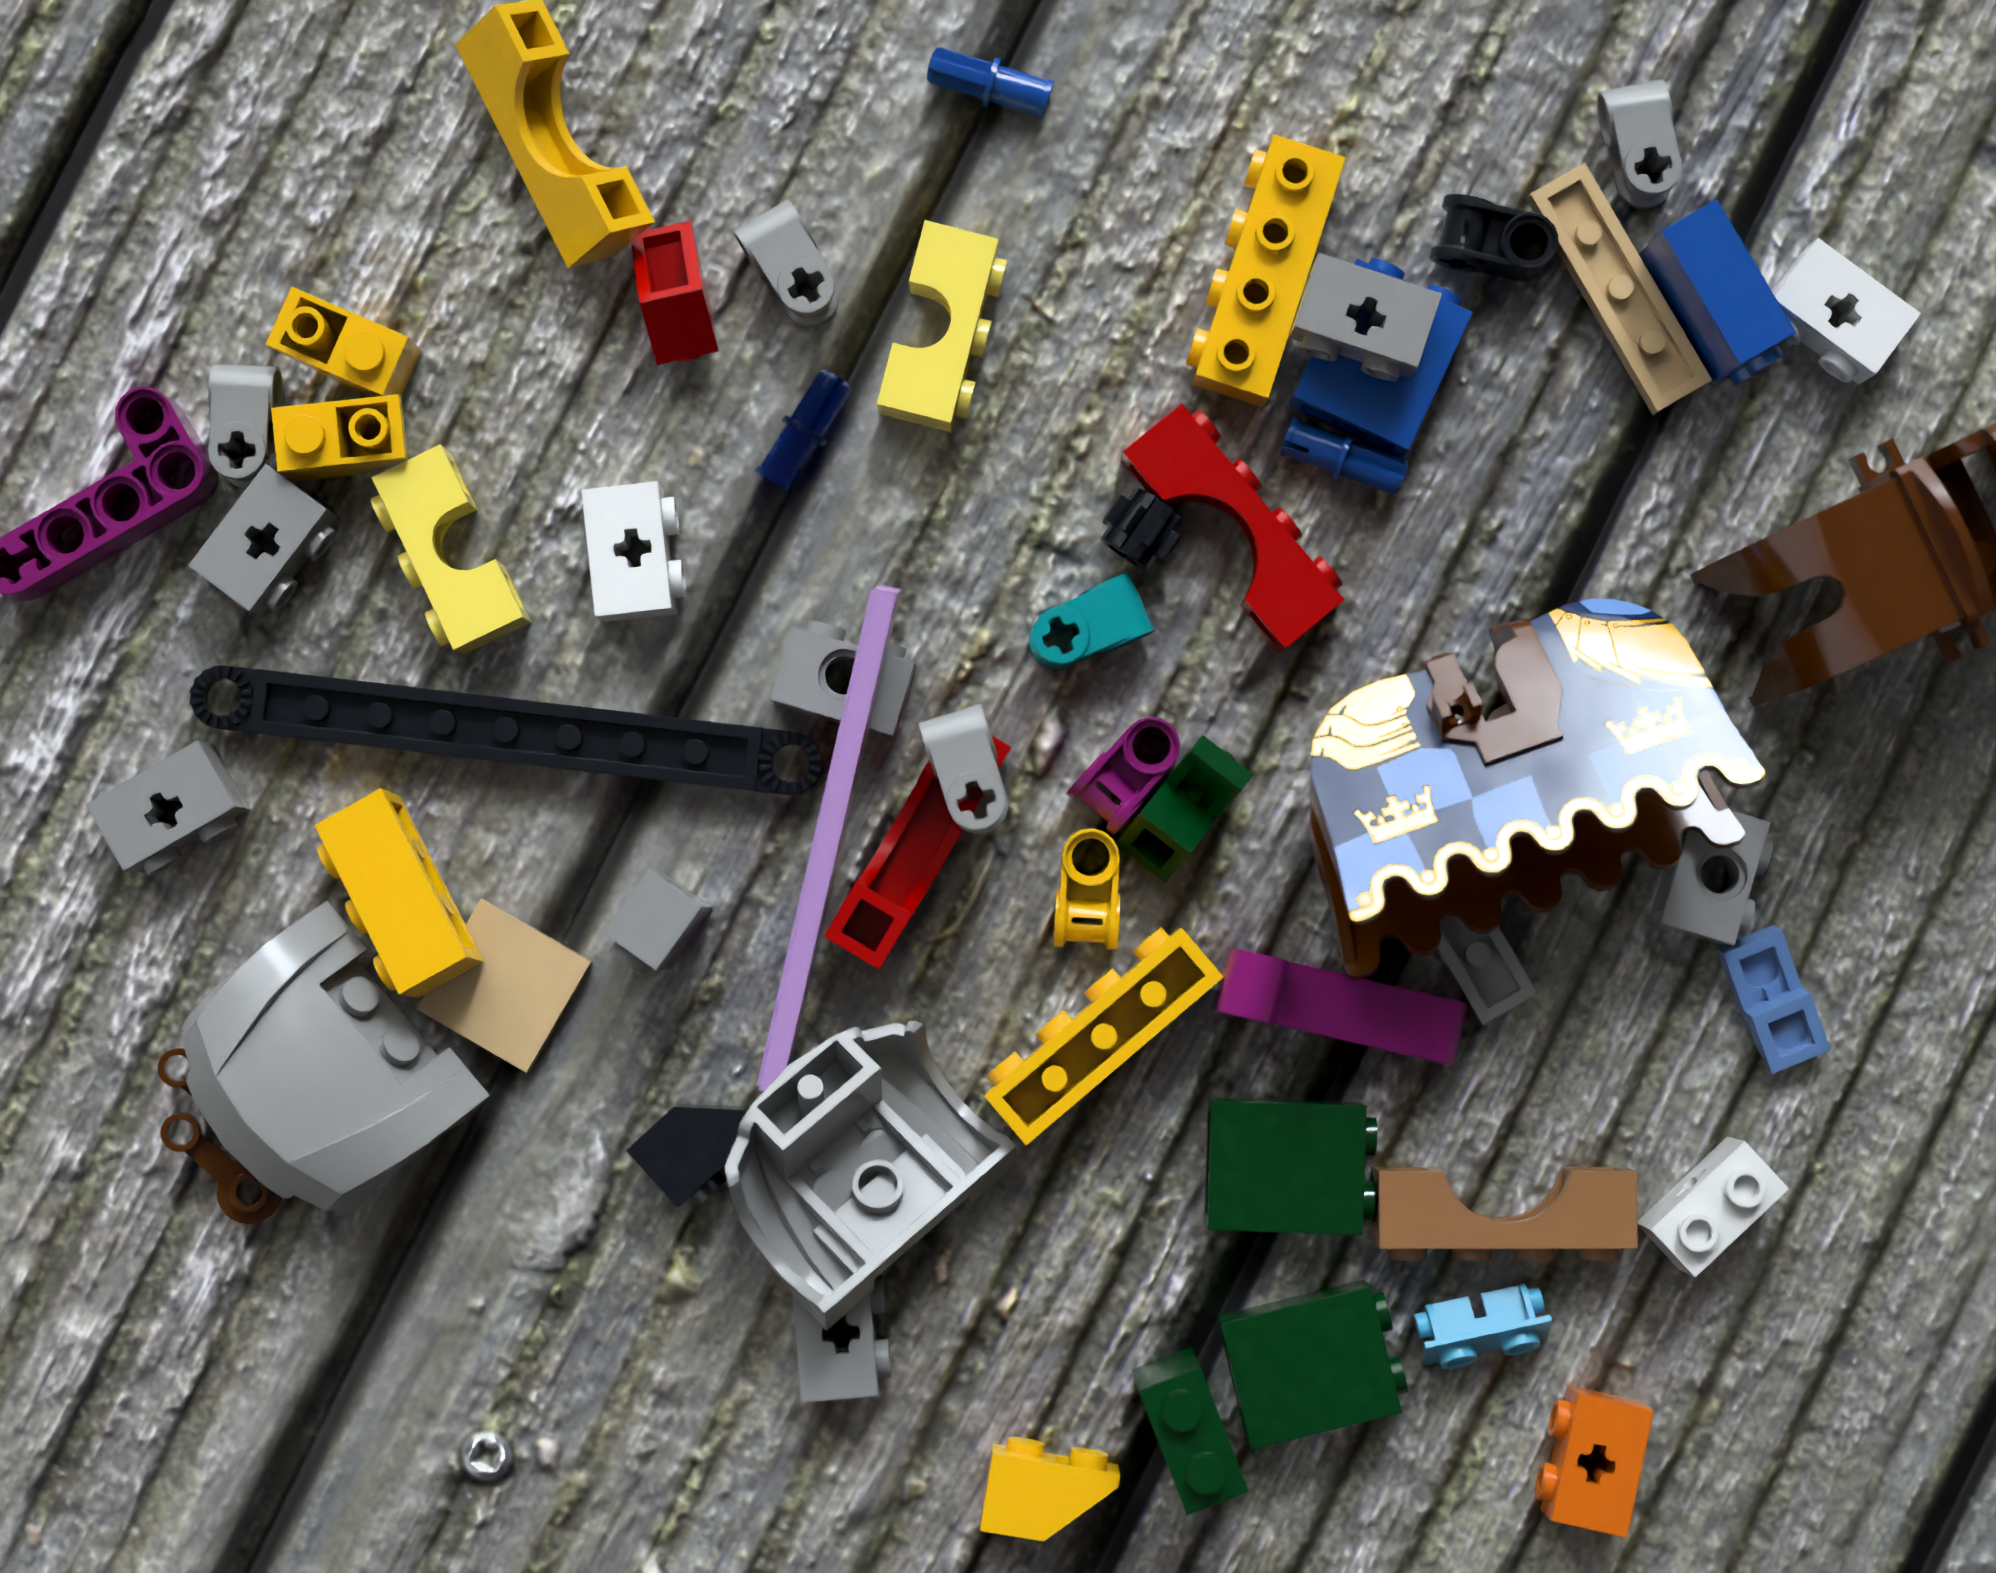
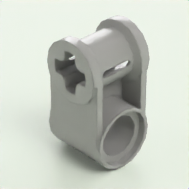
(1640, 131)
(786, 258)
(242, 415)
(964, 759)

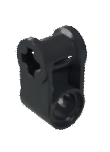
(1489, 237)

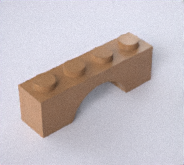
(1583, 1211)

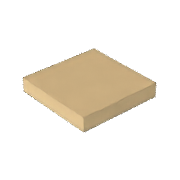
(515, 993)

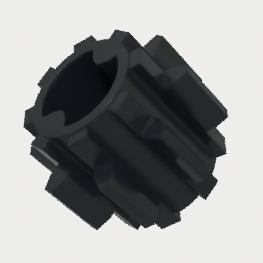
(1141, 529)

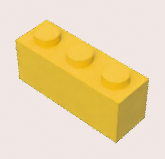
(396, 894)

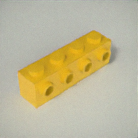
(1267, 271)
(1103, 1035)

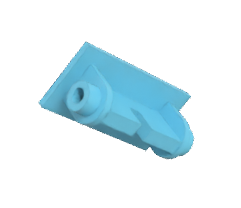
(1507, 1326)

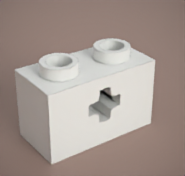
(1870, 319)
(611, 521)
(1712, 1206)

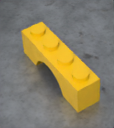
(518, 71)

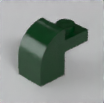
(1184, 808)

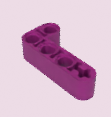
(96, 504)
(1339, 1007)

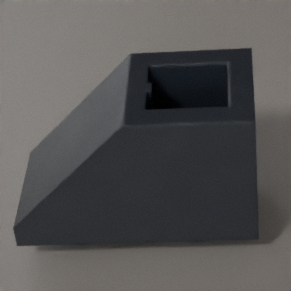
(689, 1150)

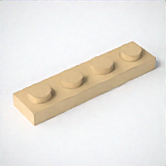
(1620, 290)

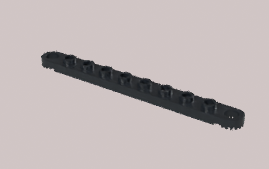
(505, 730)

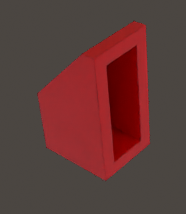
(673, 294)

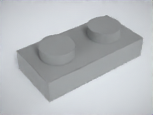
(1483, 969)

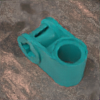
(1100, 620)

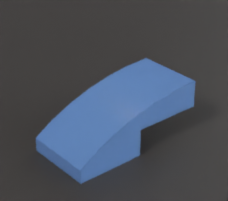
(1772, 999)

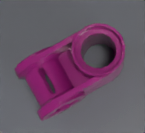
(1124, 775)

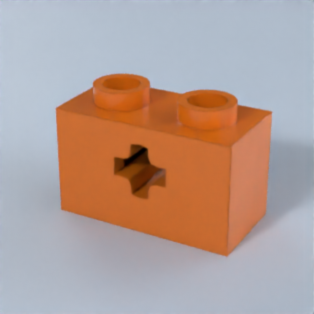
(1606, 1492)

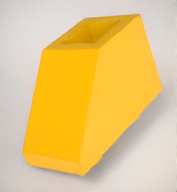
(343, 345)
(338, 437)
(1042, 1492)

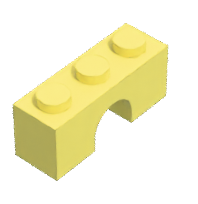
(931, 382)
(421, 503)

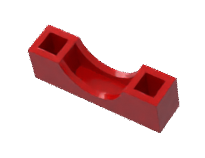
(1184, 465)
(902, 869)

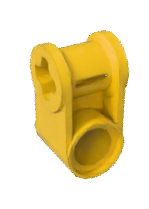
(1088, 896)

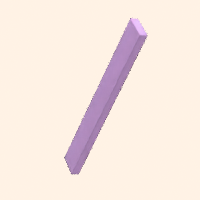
(829, 832)

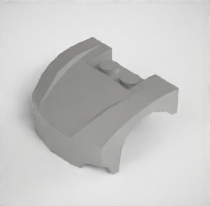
(319, 1069)
(856, 1163)

